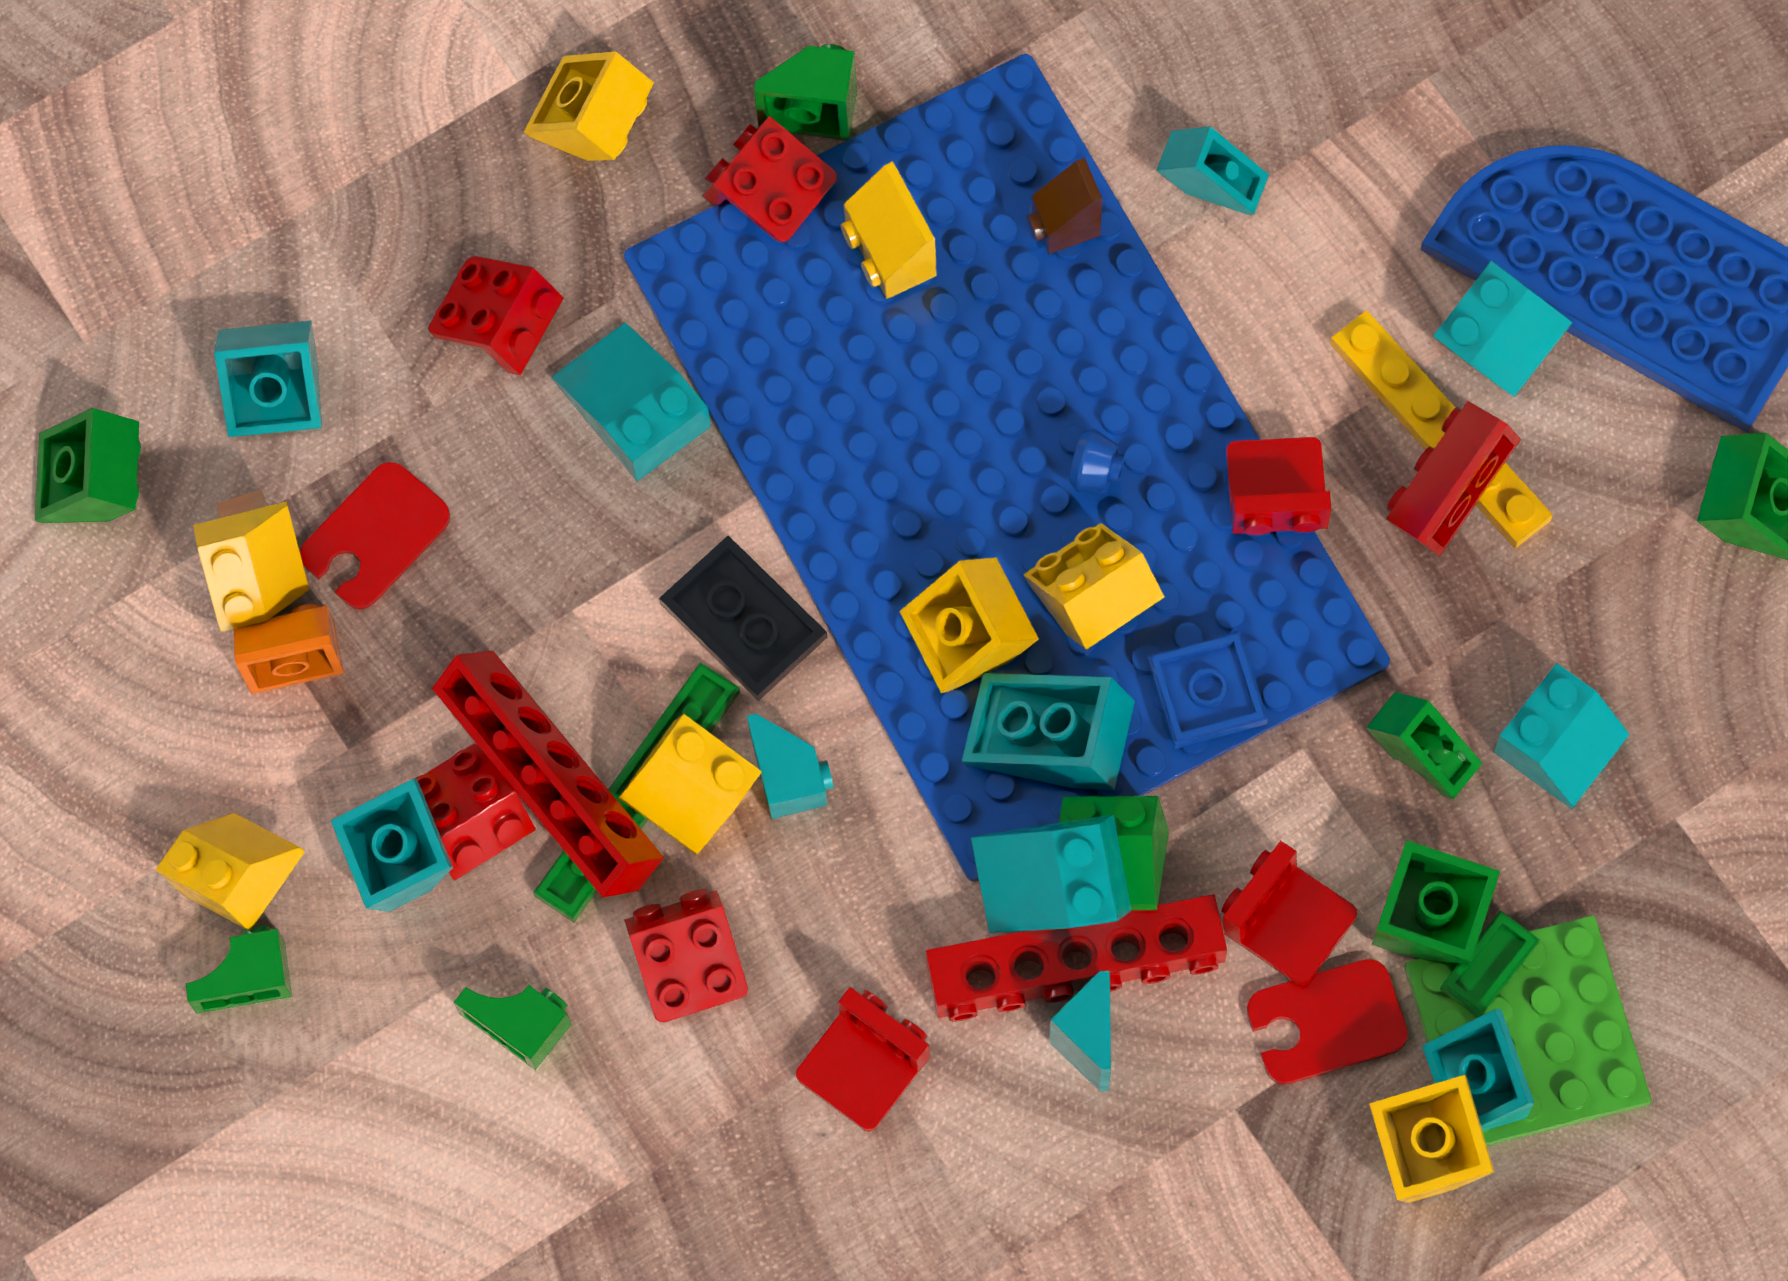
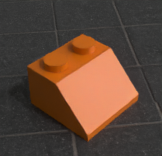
(288, 649)

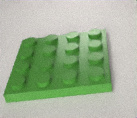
(1563, 1027)

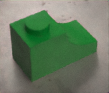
(1425, 742)
(249, 974)
(521, 1023)

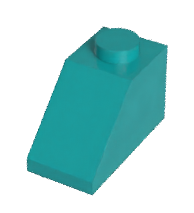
(1212, 169)
(789, 769)

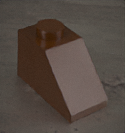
(1067, 209)

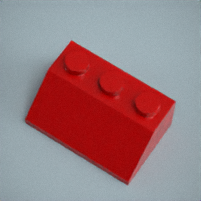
(1452, 477)

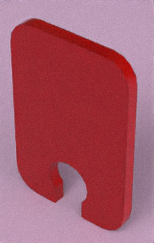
(383, 525)
(1340, 1017)

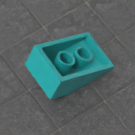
(633, 400)
(1050, 728)
(1052, 876)

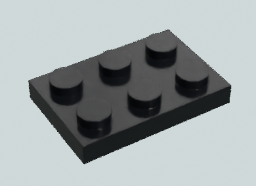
(743, 618)

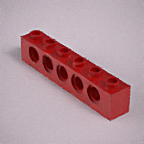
(547, 773)
(1191, 918)

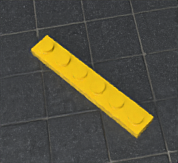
(1423, 410)

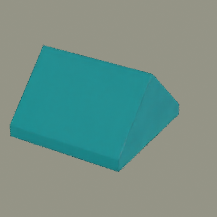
(1084, 1031)
(1491, 1064)

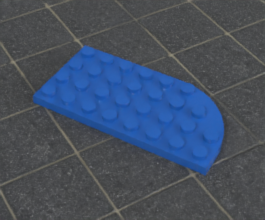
(1633, 269)

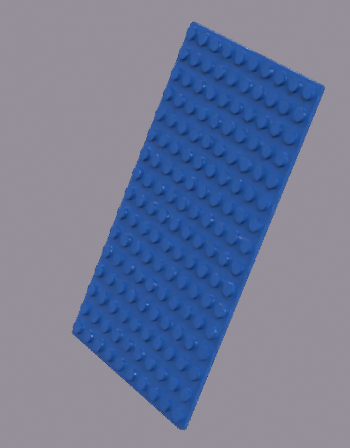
(951, 432)

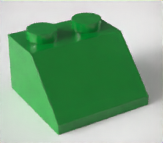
(811, 92)
(87, 469)
(1748, 494)
(1141, 839)
(1435, 906)

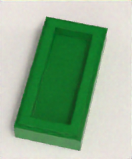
(1495, 961)

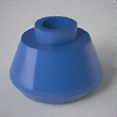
(1095, 462)

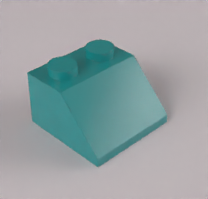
(1502, 329)
(269, 378)
(1562, 736)
(393, 847)

